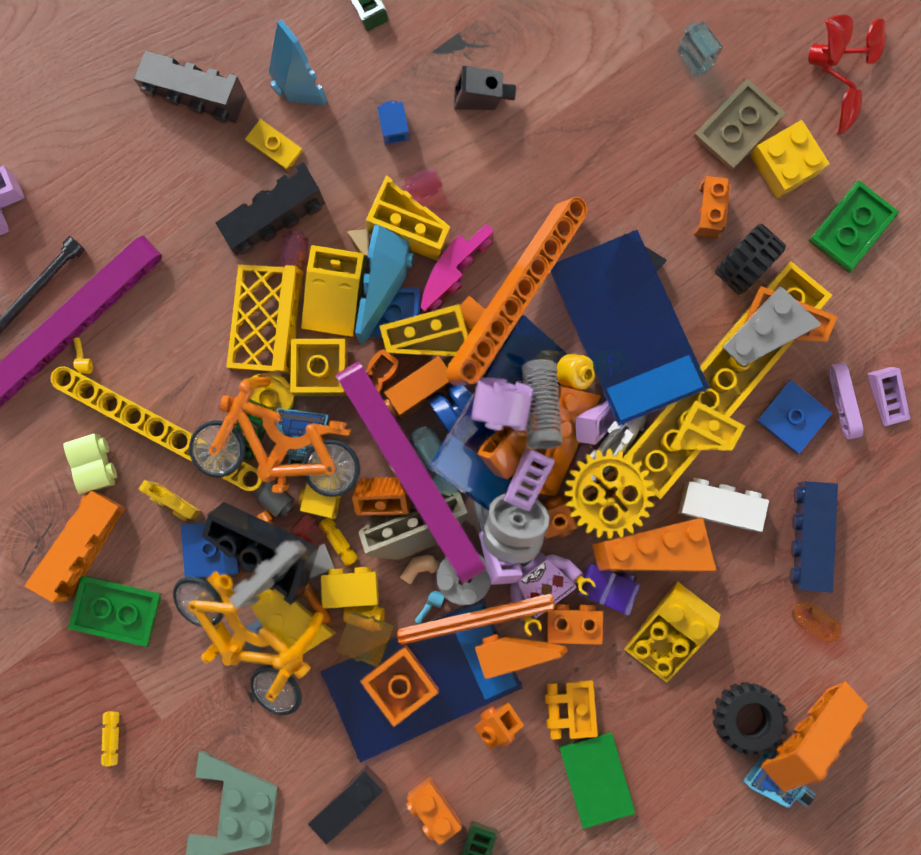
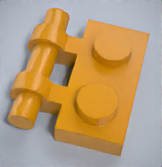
(580, 709)

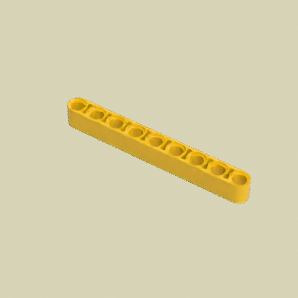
(146, 424)

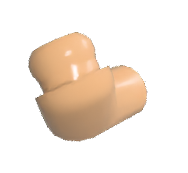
(419, 564)

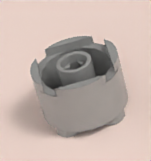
(462, 593)

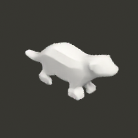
(618, 439)

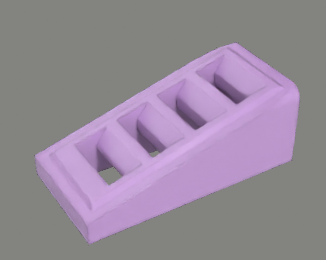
(896, 383)
(594, 423)
(537, 483)
(495, 572)

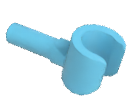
(434, 599)

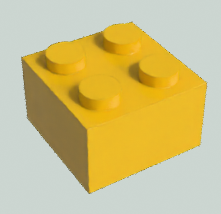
(789, 159)
(316, 365)

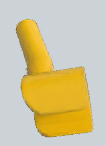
(83, 365)

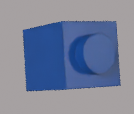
(393, 122)

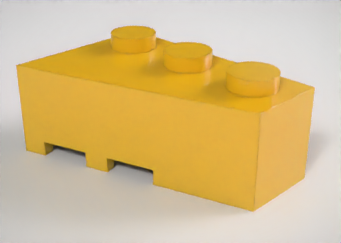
(409, 220)
(429, 334)
(287, 620)

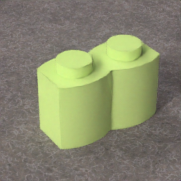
(90, 463)

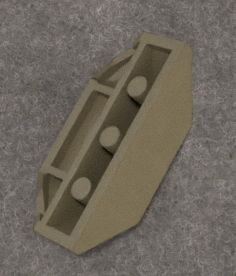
(405, 534)

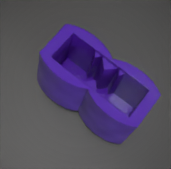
(611, 589)

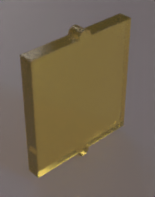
(364, 638)

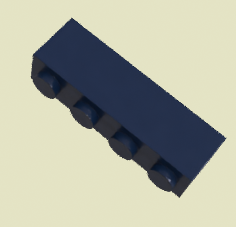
(814, 536)

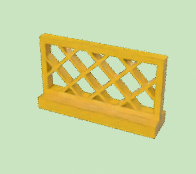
(286, 323)

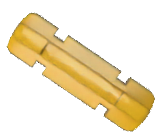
(338, 541)
(110, 739)

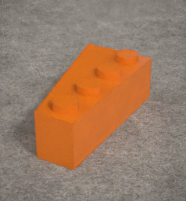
(75, 548)
(817, 739)

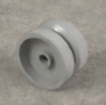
(513, 532)

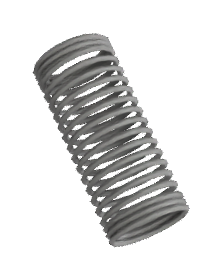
(543, 407)

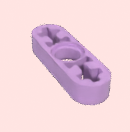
(845, 401)

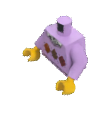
(546, 576)

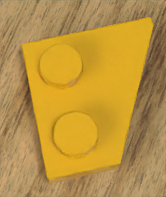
(707, 430)
(163, 497)

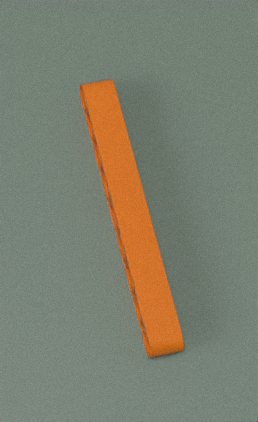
(540, 257)

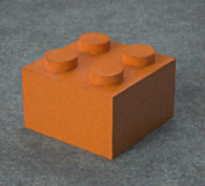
(400, 685)

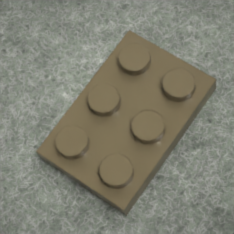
(739, 124)

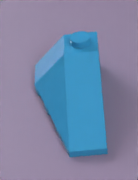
(290, 70)
(389, 269)

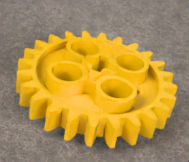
(626, 475)

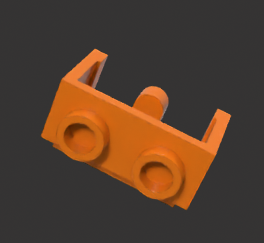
(714, 207)

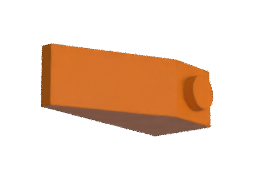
(513, 653)

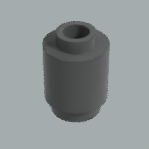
(275, 503)

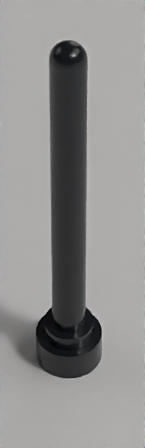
(69, 250)

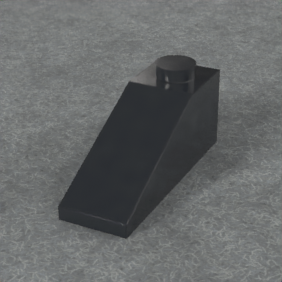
(347, 804)

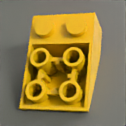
(333, 290)
(673, 632)

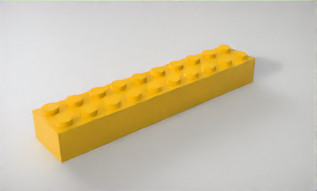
(728, 389)

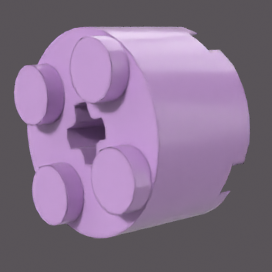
(502, 403)

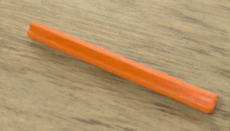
(476, 619)

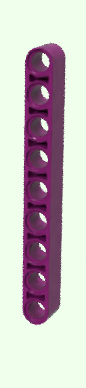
(76, 316)
(411, 472)

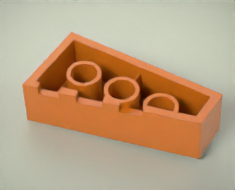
(572, 404)
(666, 548)

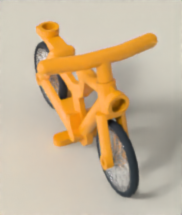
(273, 685)

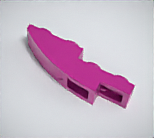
(446, 275)

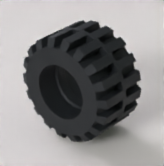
(750, 259)
(771, 725)

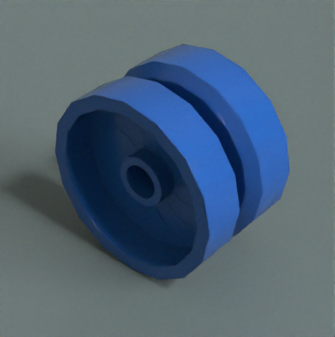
(447, 412)

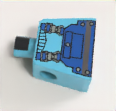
(294, 424)
(763, 783)

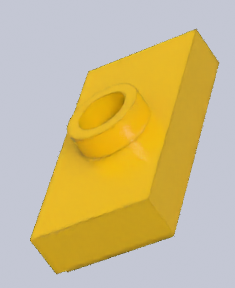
(274, 145)

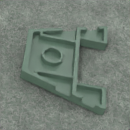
(245, 809)

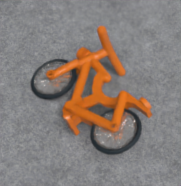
(220, 449)

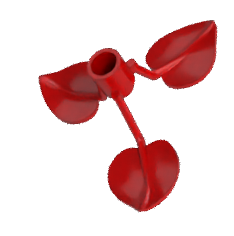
(839, 35)

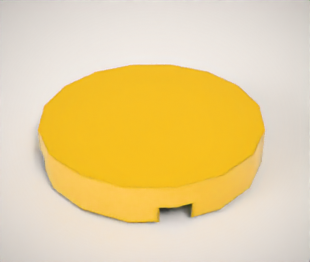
(275, 395)

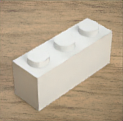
(723, 505)

